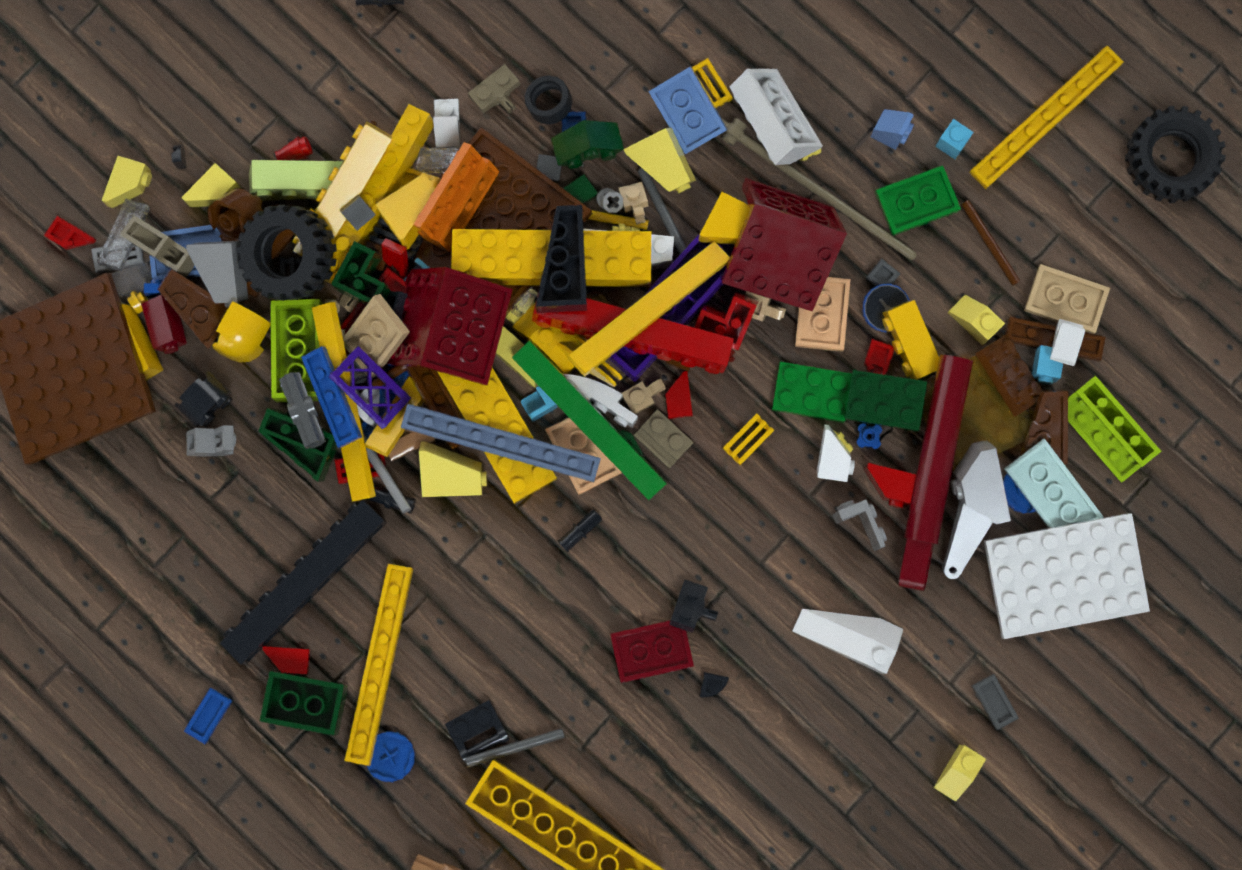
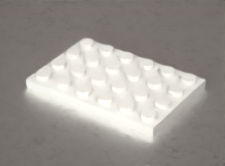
(1066, 575)

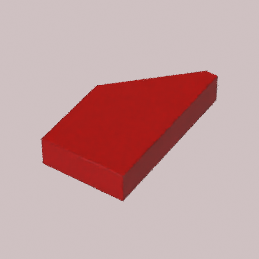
(67, 235)
(395, 255)
(878, 357)
(678, 398)
(289, 659)

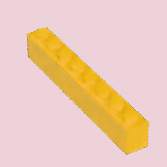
(386, 178)

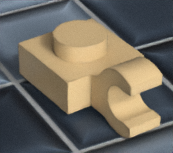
(634, 200)
(764, 308)
(640, 397)

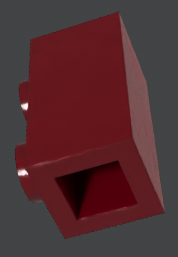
(163, 325)

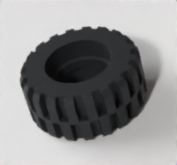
(257, 248)

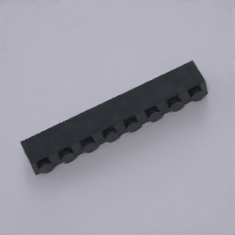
(303, 583)

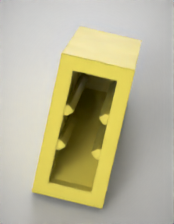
(663, 160)
(449, 473)

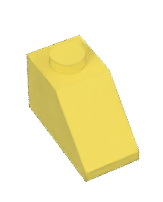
(126, 181)
(209, 188)
(976, 319)
(959, 772)

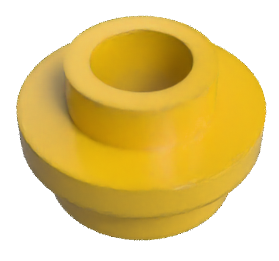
(136, 300)

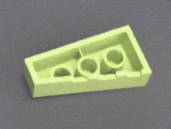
(289, 179)

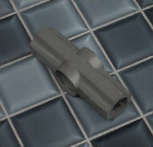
(302, 410)

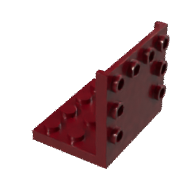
(784, 246)
(452, 323)

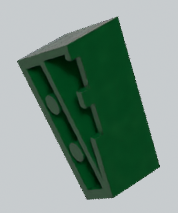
(282, 433)

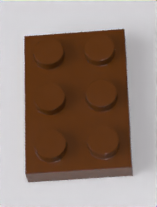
(1010, 375)

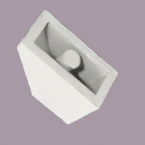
(834, 457)

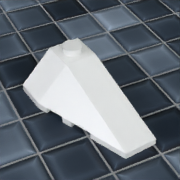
(859, 638)

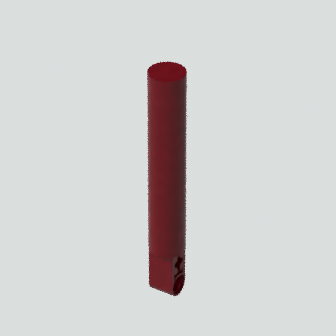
(934, 469)

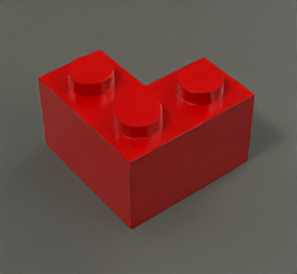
(729, 324)

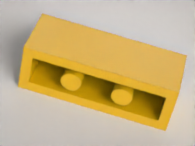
(911, 340)
(145, 351)

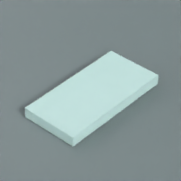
(1051, 487)

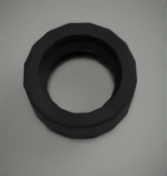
(541, 85)

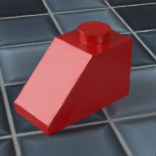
(892, 484)

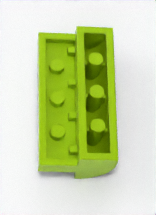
(1109, 429)

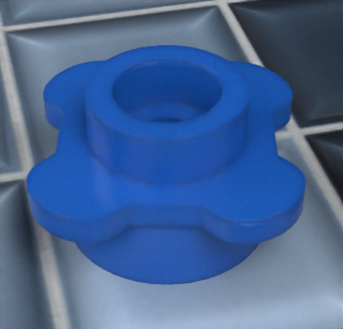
(875, 432)

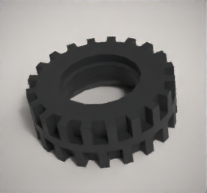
(1191, 129)

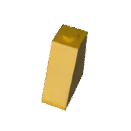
(404, 206)
(725, 221)

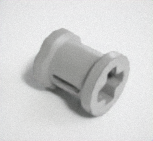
(604, 203)

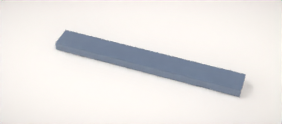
(500, 443)

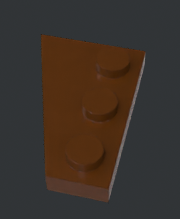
(193, 306)
(1050, 423)

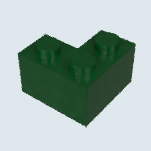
(586, 142)
(356, 274)

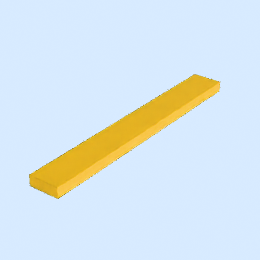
(1046, 117)
(648, 309)
(355, 453)
(379, 665)

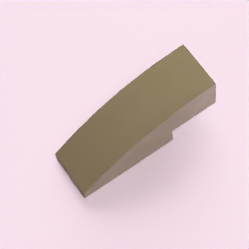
(158, 246)

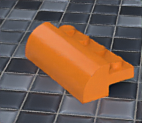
(456, 197)

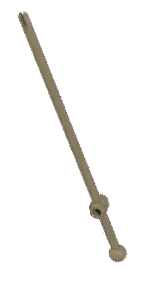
(735, 133)

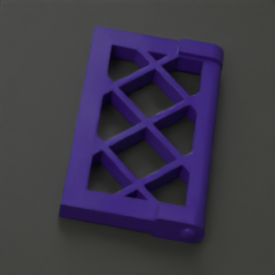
(389, 384)

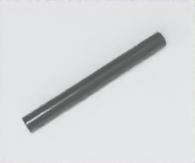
(662, 210)
(514, 747)

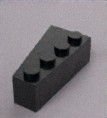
(564, 269)

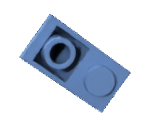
(893, 128)

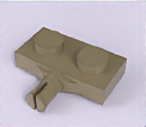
(495, 90)

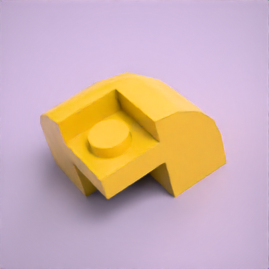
(241, 334)

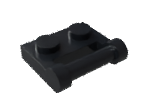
(472, 724)

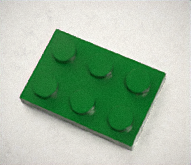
(917, 200)
(811, 392)

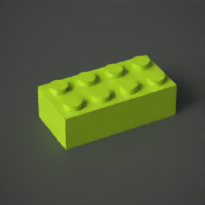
(291, 338)

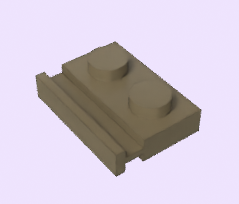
(663, 439)

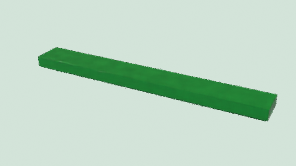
(589, 420)

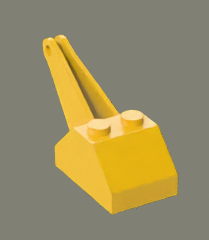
(558, 346)

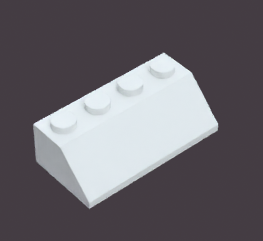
(775, 115)

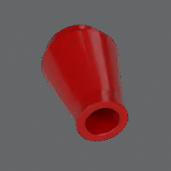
(295, 150)

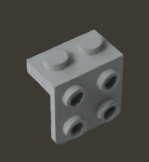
(867, 514)

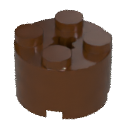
(232, 211)

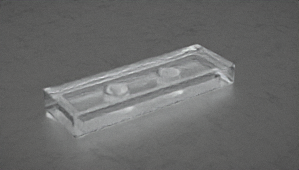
(116, 247)

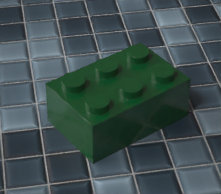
(886, 400)
(303, 703)

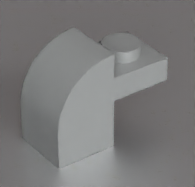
(211, 442)

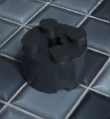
(204, 399)

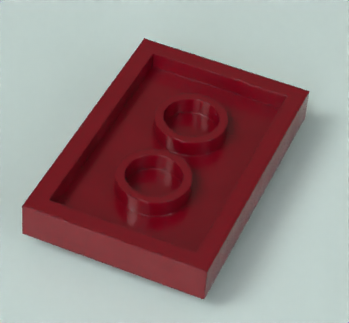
(651, 651)

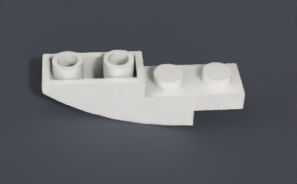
(604, 399)

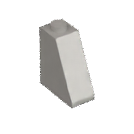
(220, 270)

